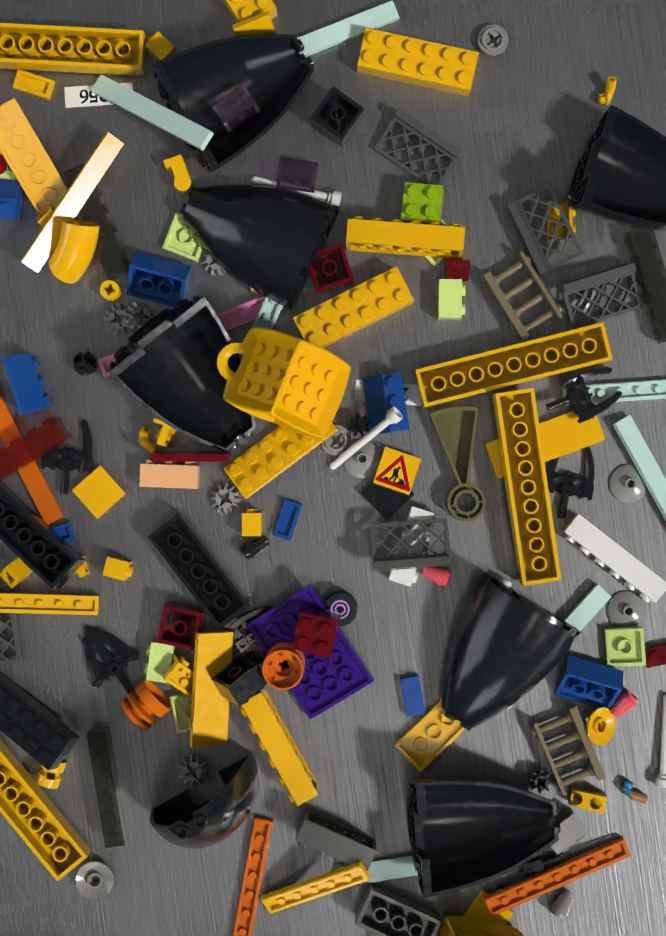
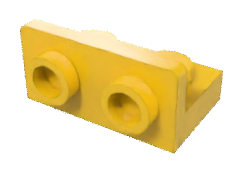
(562, 231)
(165, 435)
(180, 675)

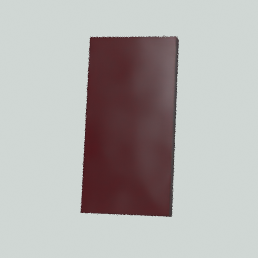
(190, 456)

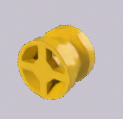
(112, 293)

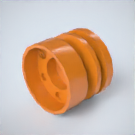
(282, 676)
(142, 708)

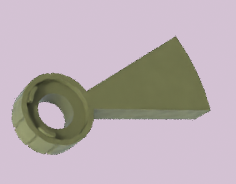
(457, 435)

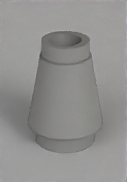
(562, 904)

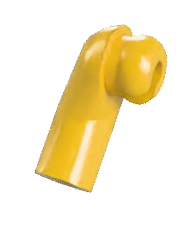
(609, 91)

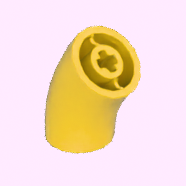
(74, 250)

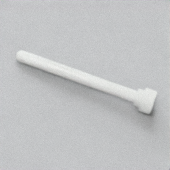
(332, 197)
(393, 416)
(660, 780)

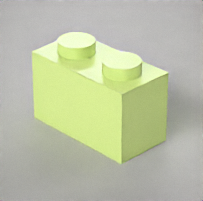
(450, 299)
(159, 660)

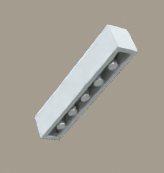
(616, 558)

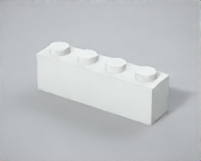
(409, 576)

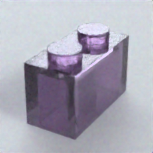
(236, 108)
(297, 174)

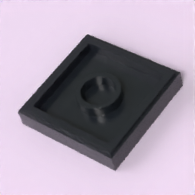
(384, 499)

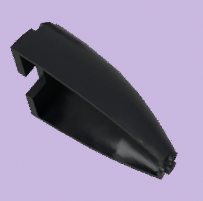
(200, 76)
(622, 174)
(261, 234)
(176, 374)
(499, 652)
(215, 817)
(474, 830)

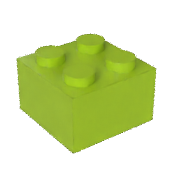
(422, 203)

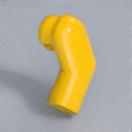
(145, 439)

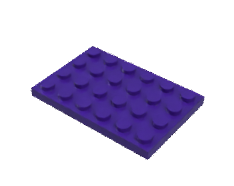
(324, 679)

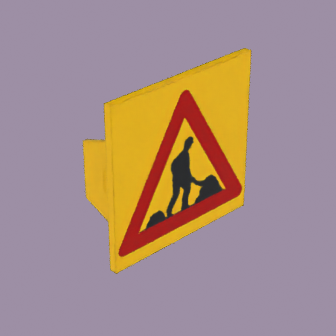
(397, 470)

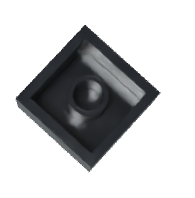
(337, 116)
(240, 680)

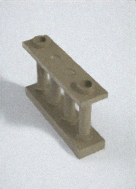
(512, 313)
(586, 751)

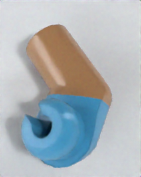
(632, 794)

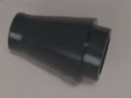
(254, 547)

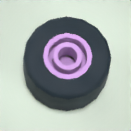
(342, 601)

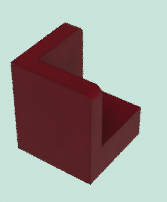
(458, 269)

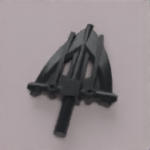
(95, 641)

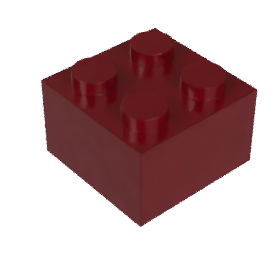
(330, 269)
(180, 625)
(316, 632)

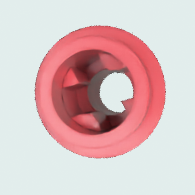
(437, 575)
(624, 703)

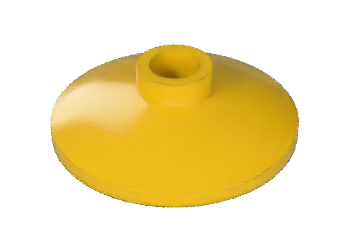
(600, 726)

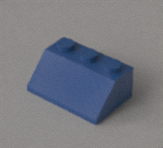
(10, 199)
(158, 279)
(27, 384)
(382, 394)
(589, 682)

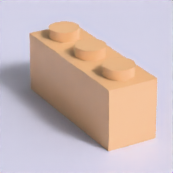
(169, 475)

